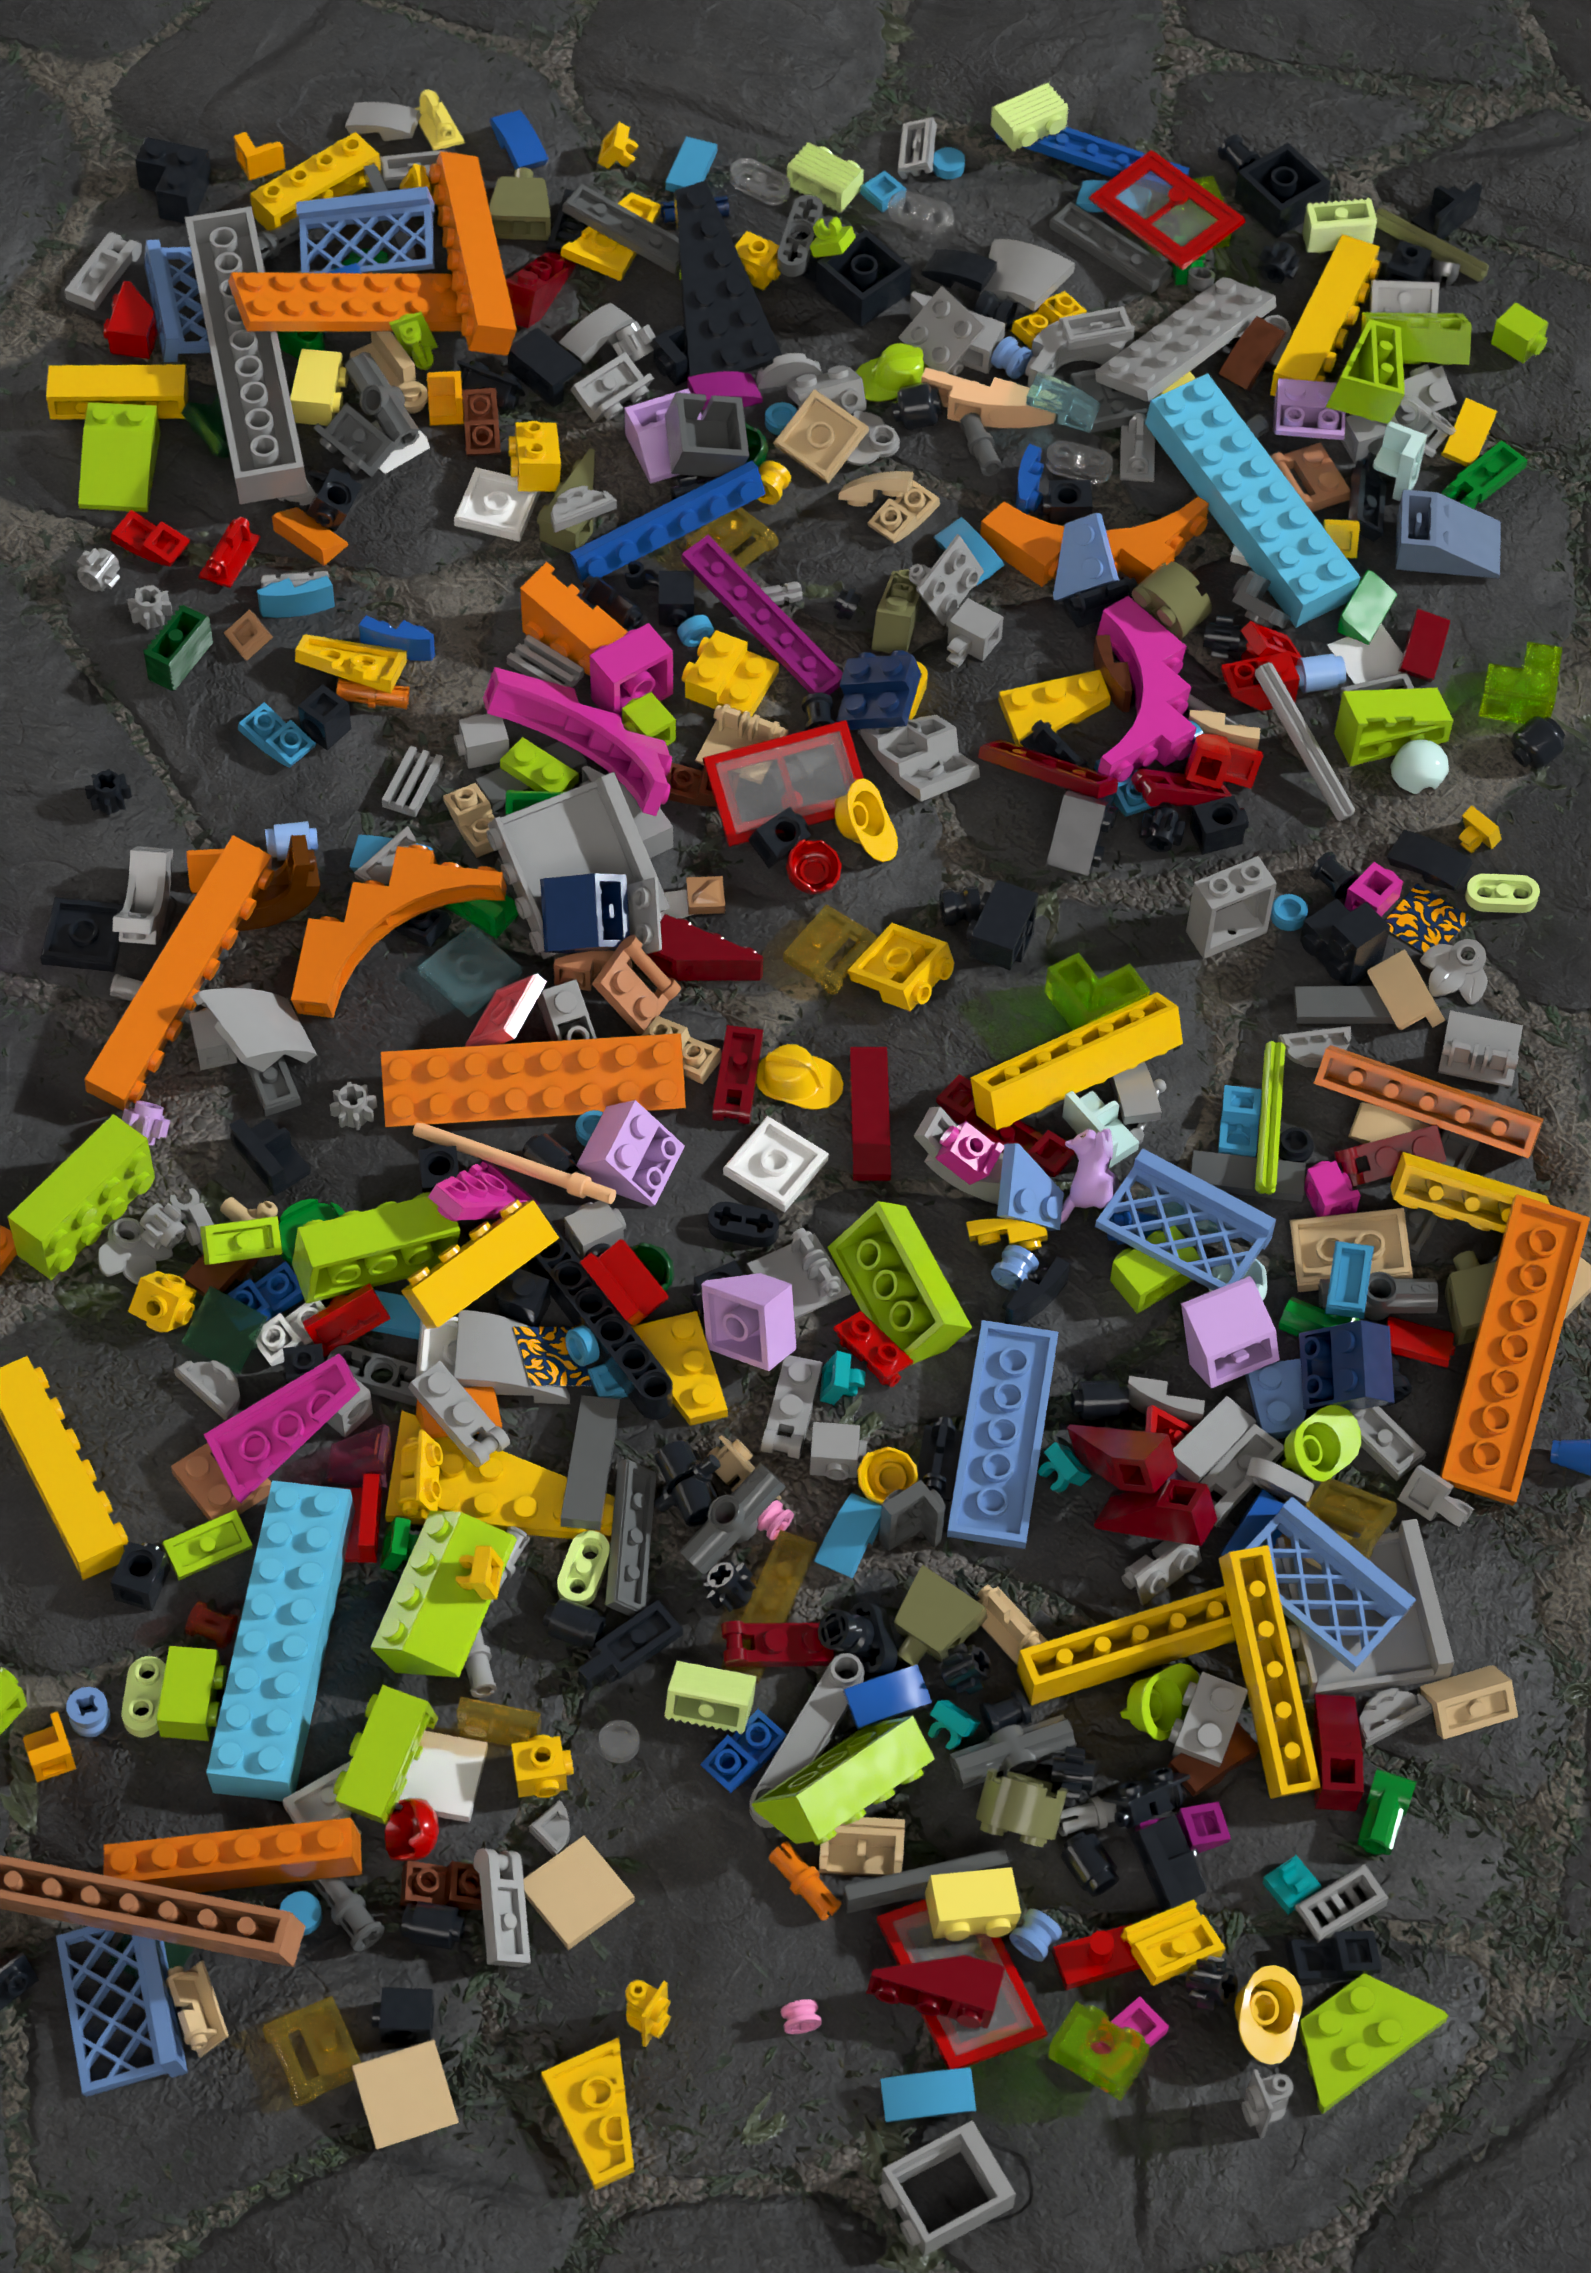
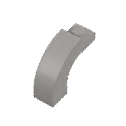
(1051, 352)
(146, 896)
(929, 1134)

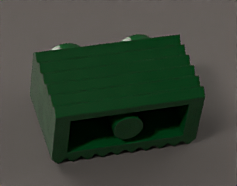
(178, 647)

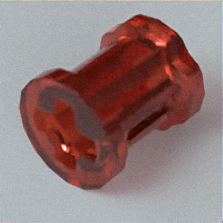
(211, 1624)

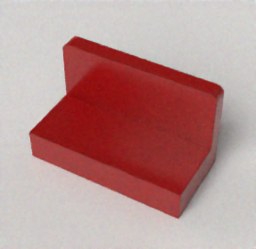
(625, 1281)
(366, 1521)

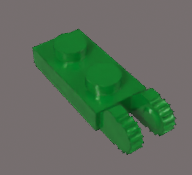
(1486, 475)

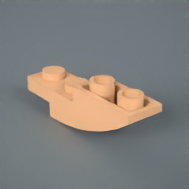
(998, 405)

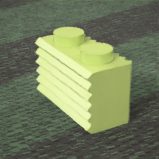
(1030, 117)
(826, 176)
(1328, 221)
(710, 1697)

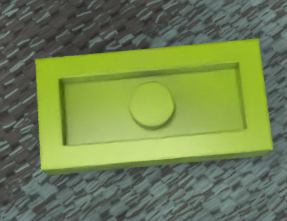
(538, 768)
(241, 1240)
(207, 1545)

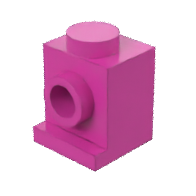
(1376, 887)
(968, 1152)
(1330, 1190)

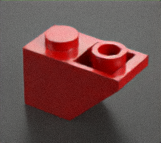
(132, 324)
(1245, 686)

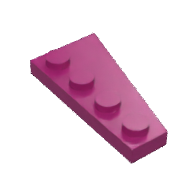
(477, 1193)
(274, 1428)

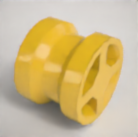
(774, 479)

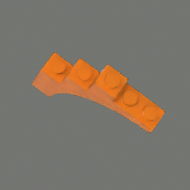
(1137, 551)
(415, 886)

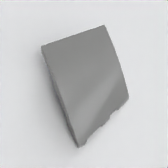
(1026, 272)
(922, 756)
(257, 1025)
(491, 1358)

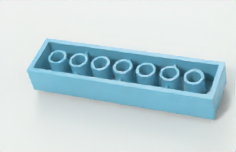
(1252, 500)
(281, 1642)

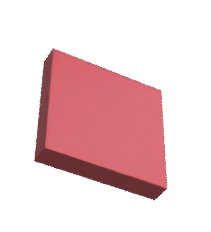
(506, 1012)

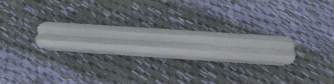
(1304, 741)

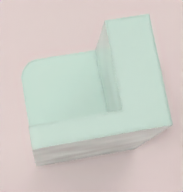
(1401, 456)
(1093, 1114)

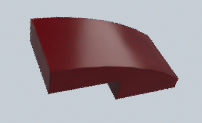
(1424, 645)

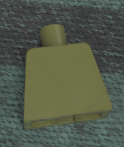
(521, 207)
(1467, 1295)
(935, 1618)

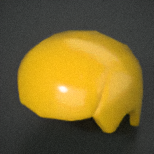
(885, 1472)

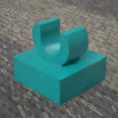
(840, 1379)
(1067, 1466)
(955, 1720)
(1291, 1884)

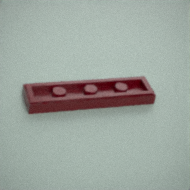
(1048, 769)
(870, 1114)

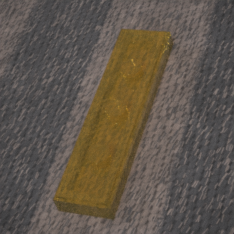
(777, 1587)

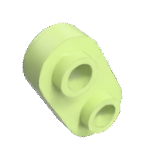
(1501, 893)
(583, 1571)
(143, 1694)

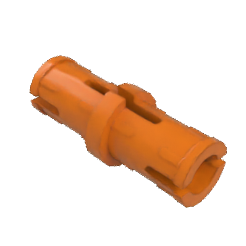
(359, 693)
(804, 1881)

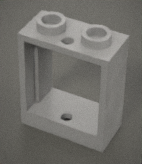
(1247, 918)
(984, 2167)

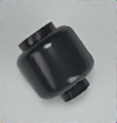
(917, 406)
(1538, 742)

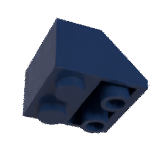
(584, 912)
(1347, 1366)

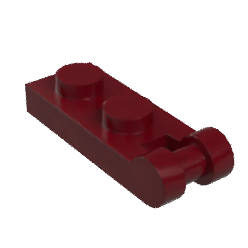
(1173, 788)
(738, 1073)
(1385, 1154)
(774, 1645)

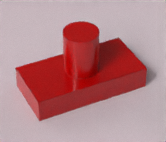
(346, 1319)
(1094, 1958)

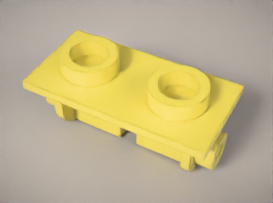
(436, 122)

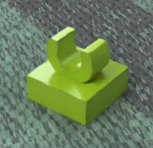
(831, 240)

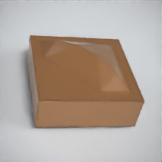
(248, 634)
(705, 895)

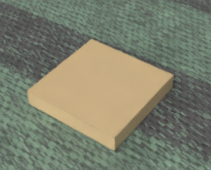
(821, 436)
(576, 1892)
(405, 2094)

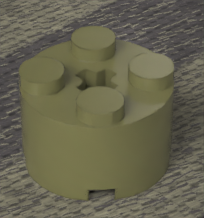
(1173, 599)
(1020, 1806)

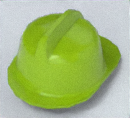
(895, 368)
(1323, 1443)
(1158, 1700)

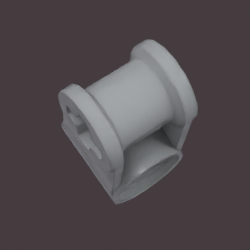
(1425, 422)

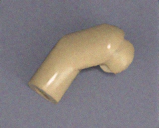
(237, 1212)

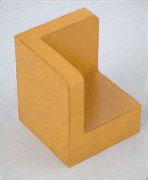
(259, 160)
(445, 398)
(49, 1751)

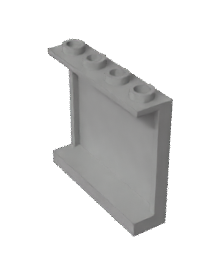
(569, 836)
(1411, 1651)

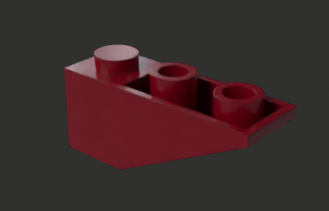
(537, 286)
(703, 956)
(1125, 1457)
(1175, 1513)
(1337, 1753)
(948, 1987)

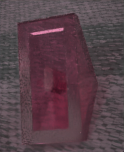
(360, 1455)

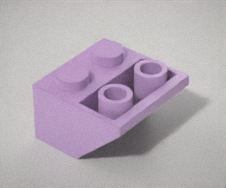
(1302, 410)
(648, 436)
(631, 1153)
(1229, 1332)

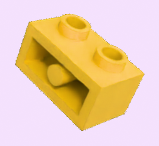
(535, 456)

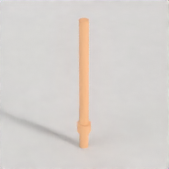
(576, 1184)

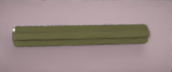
(1440, 249)

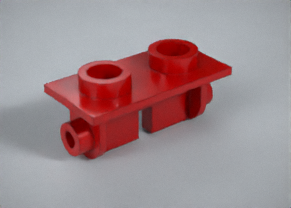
(230, 553)
(874, 1346)

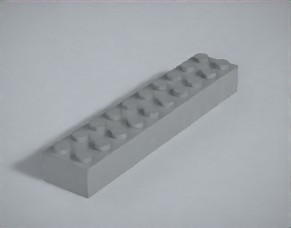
(245, 362)

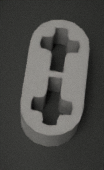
(1278, 1480)

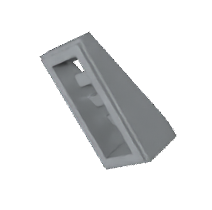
(1359, 1877)

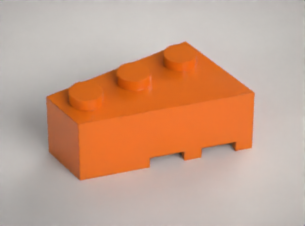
(563, 620)

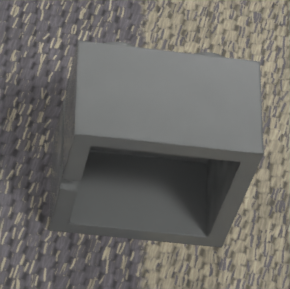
(710, 444)

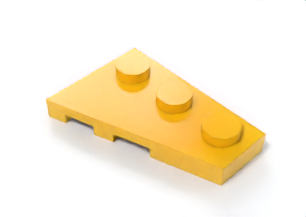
(601, 252)
(354, 661)
(1053, 701)
(685, 1356)
(594, 2111)

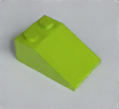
(118, 456)

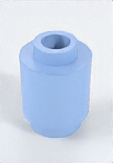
(1320, 672)
(279, 837)

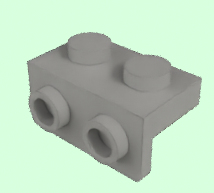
(1404, 296)
(839, 385)
(610, 387)
(1430, 387)
(1209, 1719)

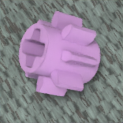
(147, 1120)

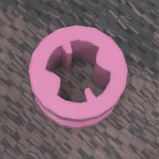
(774, 1519)
(801, 2016)

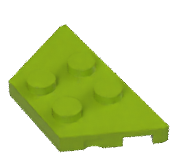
(1361, 2035)

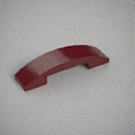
(1046, 1150)

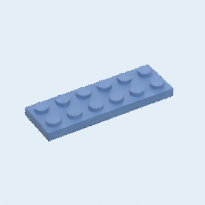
(1003, 1434)

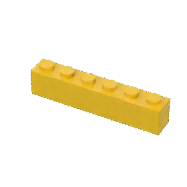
(1329, 312)
(1076, 1060)
(58, 1471)
(1125, 1646)
(1269, 1672)

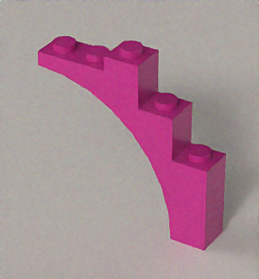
(1159, 691)
(554, 710)

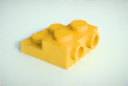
(728, 674)
(903, 966)

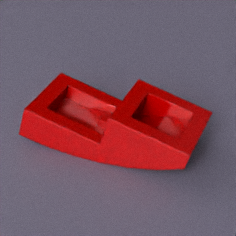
(151, 542)

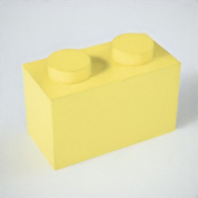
(318, 387)
(972, 1903)

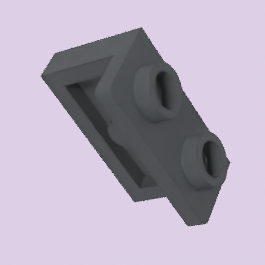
(357, 439)
(1249, 594)
(909, 1513)

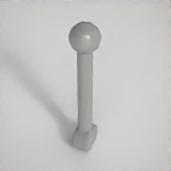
(1160, 1087)

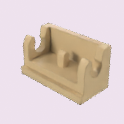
(865, 1848)

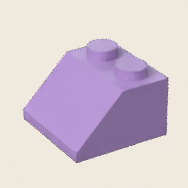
(750, 1319)

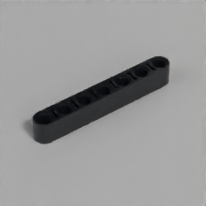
(604, 1324)

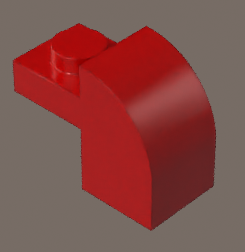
(1218, 760)

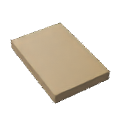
(1316, 1236)

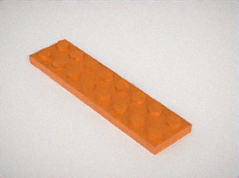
(342, 300)
(531, 1079)
(1514, 1350)

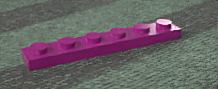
(762, 617)

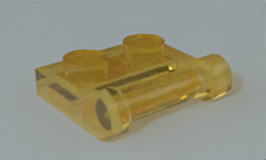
(733, 530)
(821, 942)
(1353, 1510)
(326, 2043)

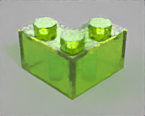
(1525, 691)
(1084, 997)

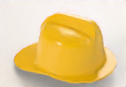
(864, 820)
(799, 1078)
(1269, 2013)

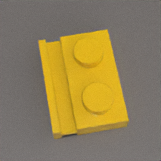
(1172, 1942)

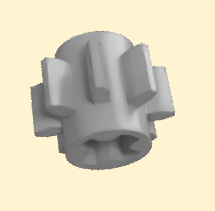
(634, 341)
(98, 569)
(149, 606)
(353, 1105)
(163, 1226)

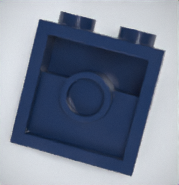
(878, 690)

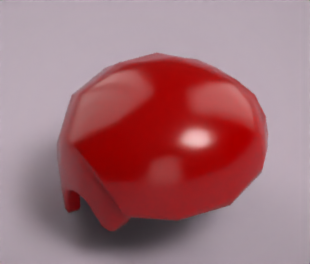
(813, 867)
(411, 1831)

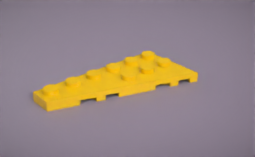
(499, 1492)

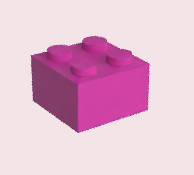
(631, 669)

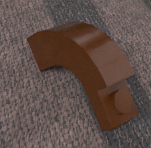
(290, 890)

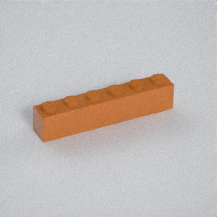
(1428, 1101)
(240, 1857)

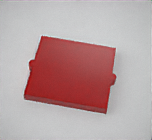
(1421, 1342)

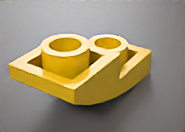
(1049, 312)
(1471, 431)
(1018, 1232)

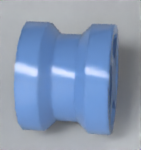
(1011, 357)
(1015, 1266)
(90, 1721)
(1035, 1935)

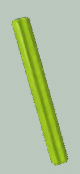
(1270, 1118)

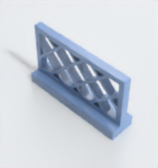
(368, 208)
(164, 300)
(1195, 1196)
(1347, 1568)
(157, 2001)

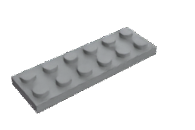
(1185, 339)

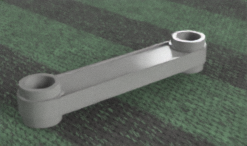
(811, 1729)

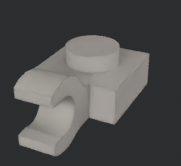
(196, 1217)
(1429, 1496)

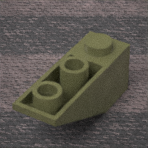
(575, 536)
(896, 614)

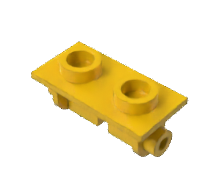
(422, 1459)
(647, 2009)

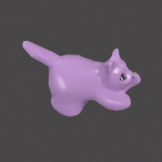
(1093, 1180)

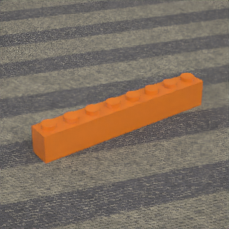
(472, 253)
(179, 973)

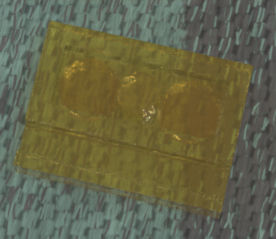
(496, 1722)

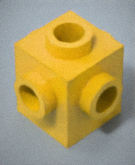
(758, 259)
(163, 1301)
(541, 1766)

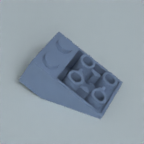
(1445, 537)

